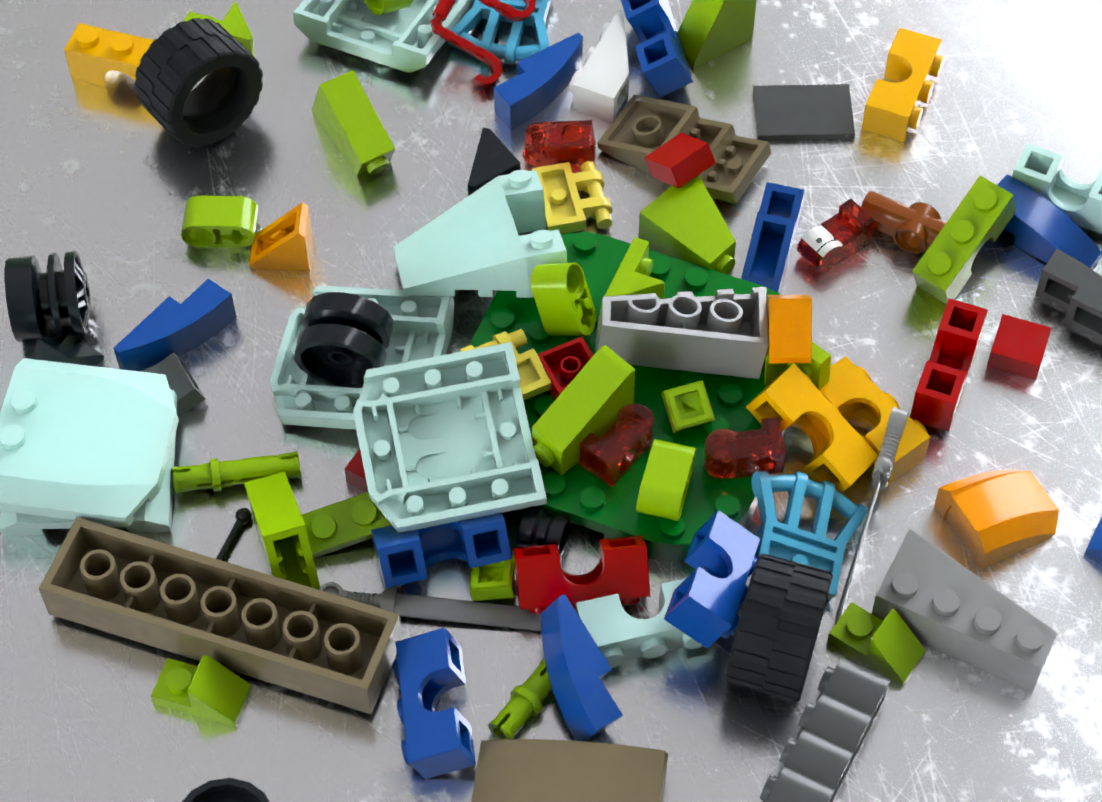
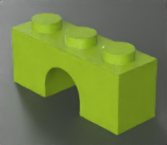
(950, 256)

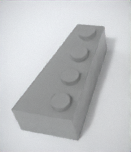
(688, 332)
(963, 614)

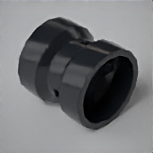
(541, 529)

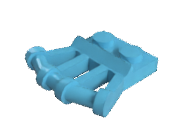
(512, 51)
(797, 545)

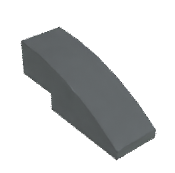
(1074, 288)

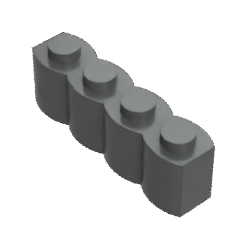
(830, 736)

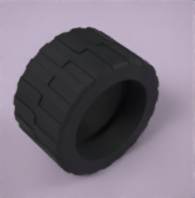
(179, 62)
(778, 627)

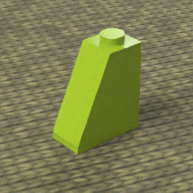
(715, 28)
(353, 124)
(689, 227)
(583, 407)
(281, 530)

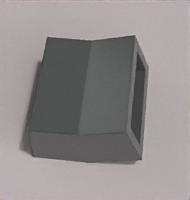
(180, 381)

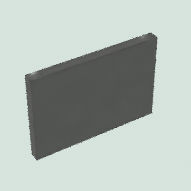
(803, 112)

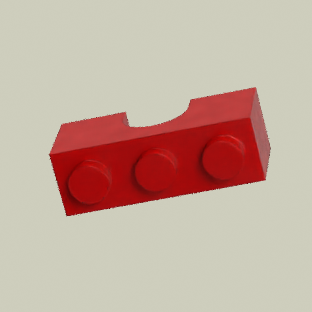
(948, 364)
(619, 571)

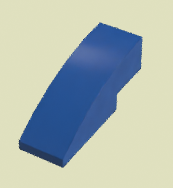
(538, 81)
(1044, 228)
(773, 235)
(176, 327)
(576, 671)

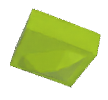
(688, 406)
(493, 581)

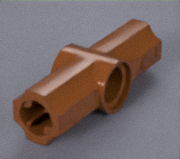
(910, 226)

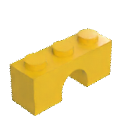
(98, 52)
(895, 106)
(864, 401)
(838, 449)

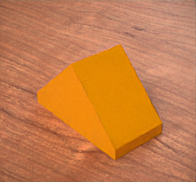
(284, 243)
(789, 328)

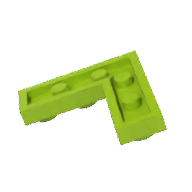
(342, 524)

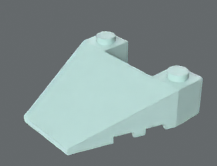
(480, 243)

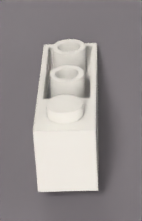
(604, 80)

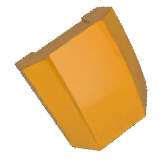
(998, 513)

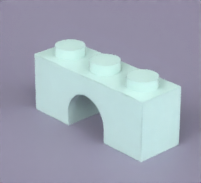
(1043, 173)
(626, 637)

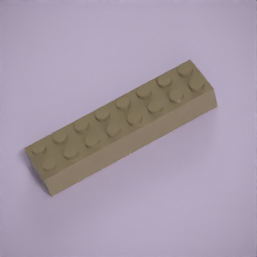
(222, 611)

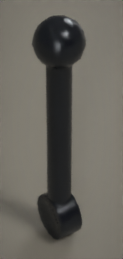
(242, 517)

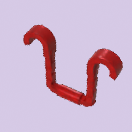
(441, 13)

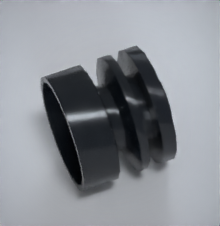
(46, 296)

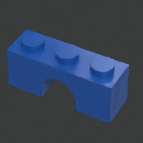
(660, 46)
(408, 554)
(710, 596)
(425, 670)

